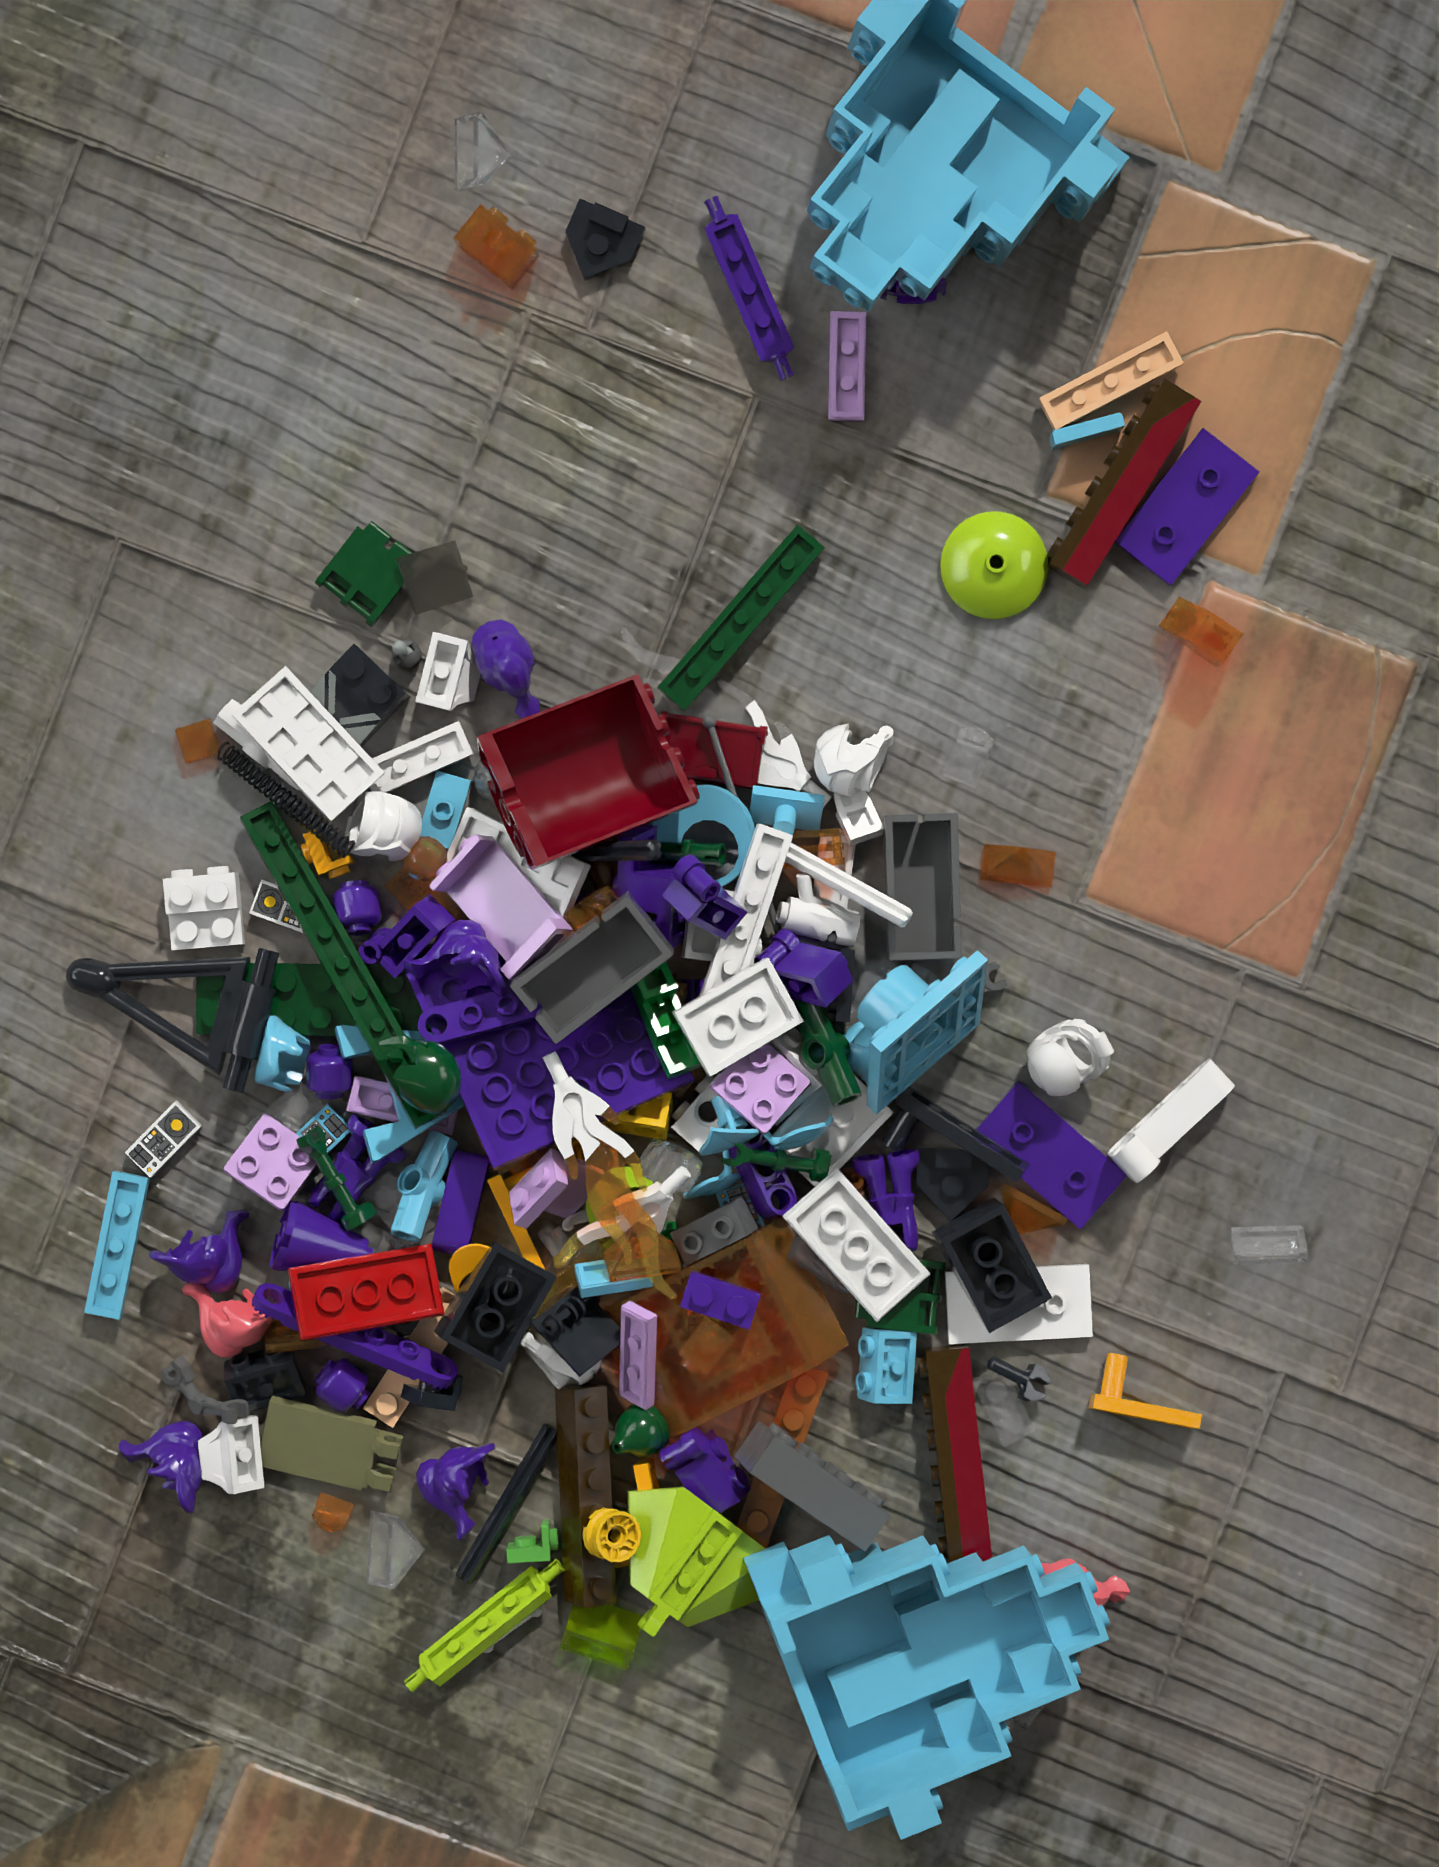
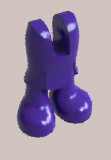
(357, 1175)
(893, 1206)

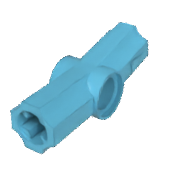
(422, 1186)

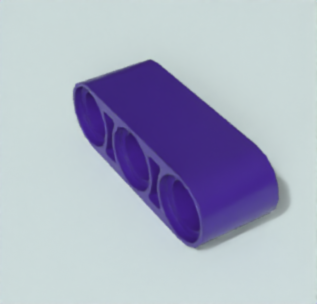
(760, 1187)
(460, 1201)

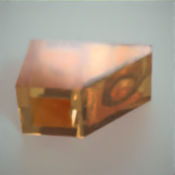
(1201, 631)

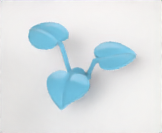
(732, 1132)

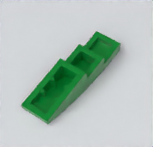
(656, 1002)

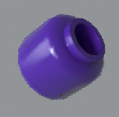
(357, 906)
(328, 1072)
(342, 1385)

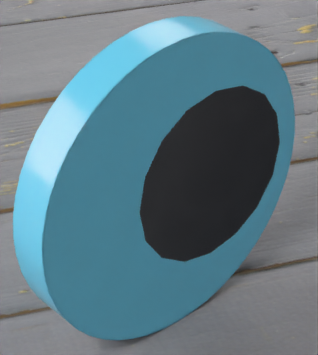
(713, 820)

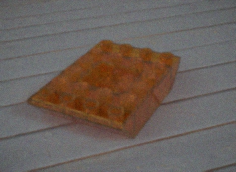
(786, 1337)

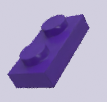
(720, 1299)

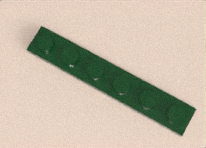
(740, 618)

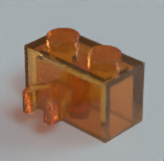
(496, 245)

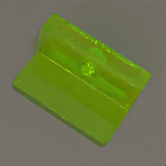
(602, 1634)

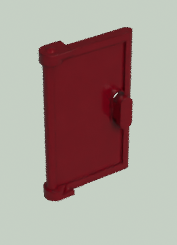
(739, 742)

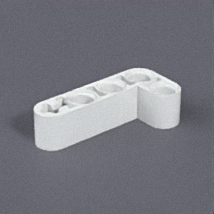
(1173, 1117)

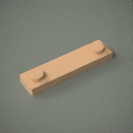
(1110, 381)
(386, 1400)

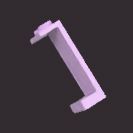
(503, 901)

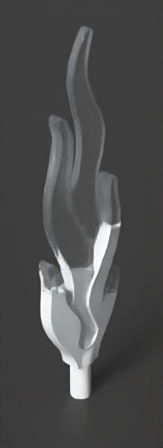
(779, 763)

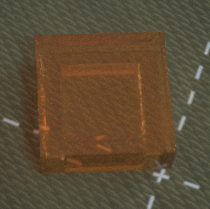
(197, 741)

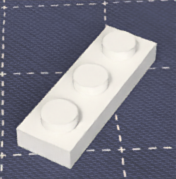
(422, 757)

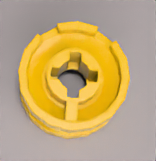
(624, 1538)

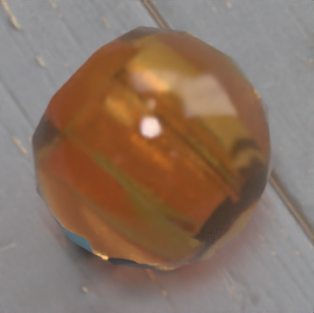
(425, 858)

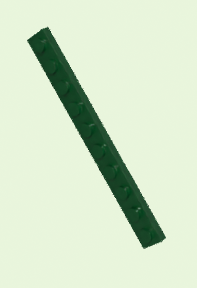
(331, 945)

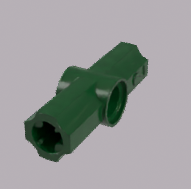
(827, 1054)

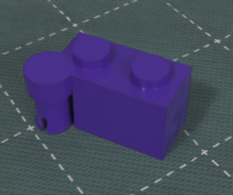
(702, 898)
(408, 938)
(806, 970)
(707, 1469)

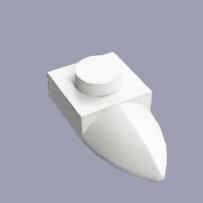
(857, 817)

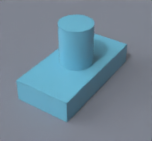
(786, 809)

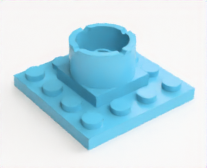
(918, 1023)

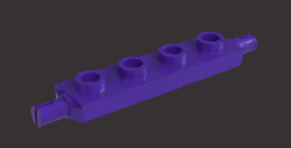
(749, 288)

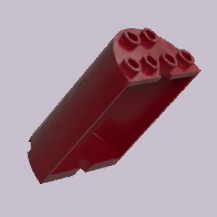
(585, 772)

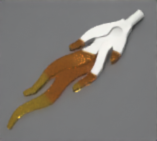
(604, 1165)

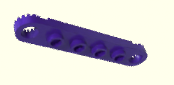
(477, 1016)
(372, 1345)

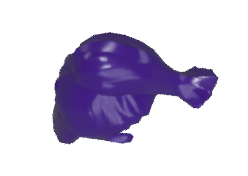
(506, 663)
(463, 954)
(211, 1260)
(177, 1457)
(449, 1482)

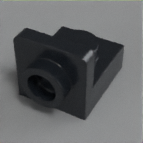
(429, 1397)

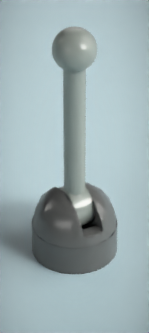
(409, 657)

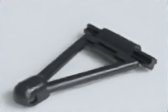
(239, 1016)

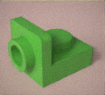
(529, 1550)

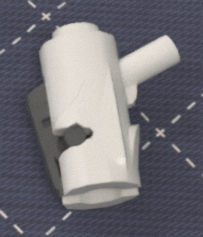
(816, 922)

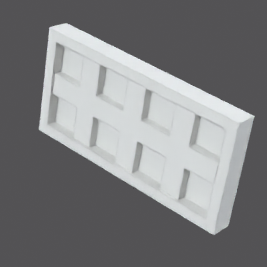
(308, 744)
(557, 881)

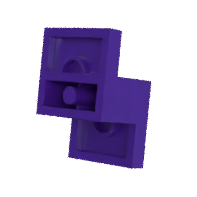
(647, 884)

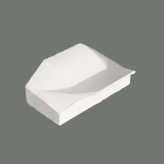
(448, 673)
(233, 1456)

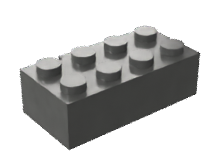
(925, 877)
(592, 967)
(811, 1485)

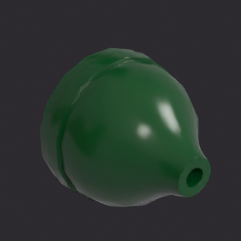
(640, 1432)

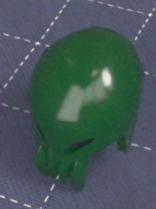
(431, 1082)

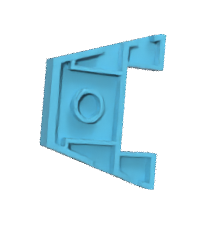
(388, 1137)

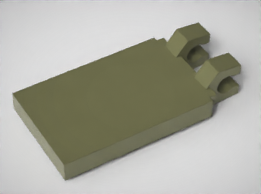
(327, 1445)

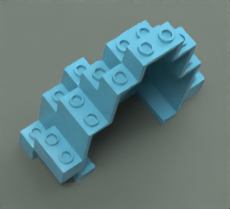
(945, 155)
(919, 1661)

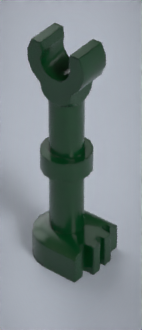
(315, 1146)
(816, 1166)

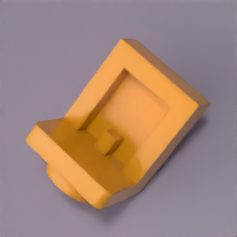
(318, 853)

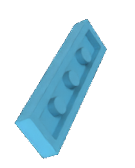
(117, 1245)

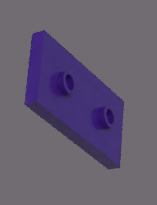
(1186, 507)
(1061, 1161)

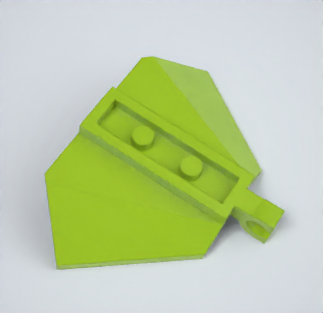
(687, 1558)

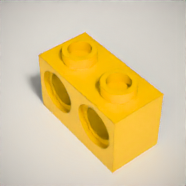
(646, 1120)

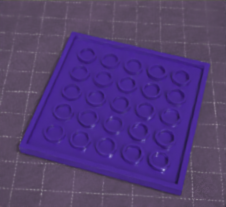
(510, 1085)

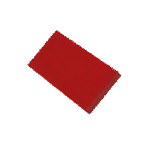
(365, 1292)

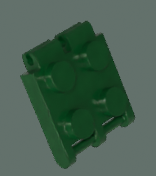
(366, 571)
(910, 1311)

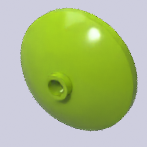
(977, 585)

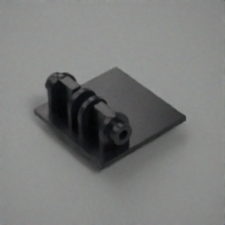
(578, 1330)

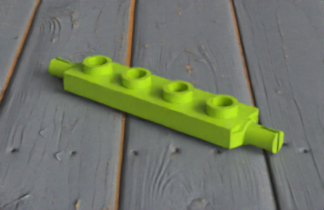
(485, 1626)

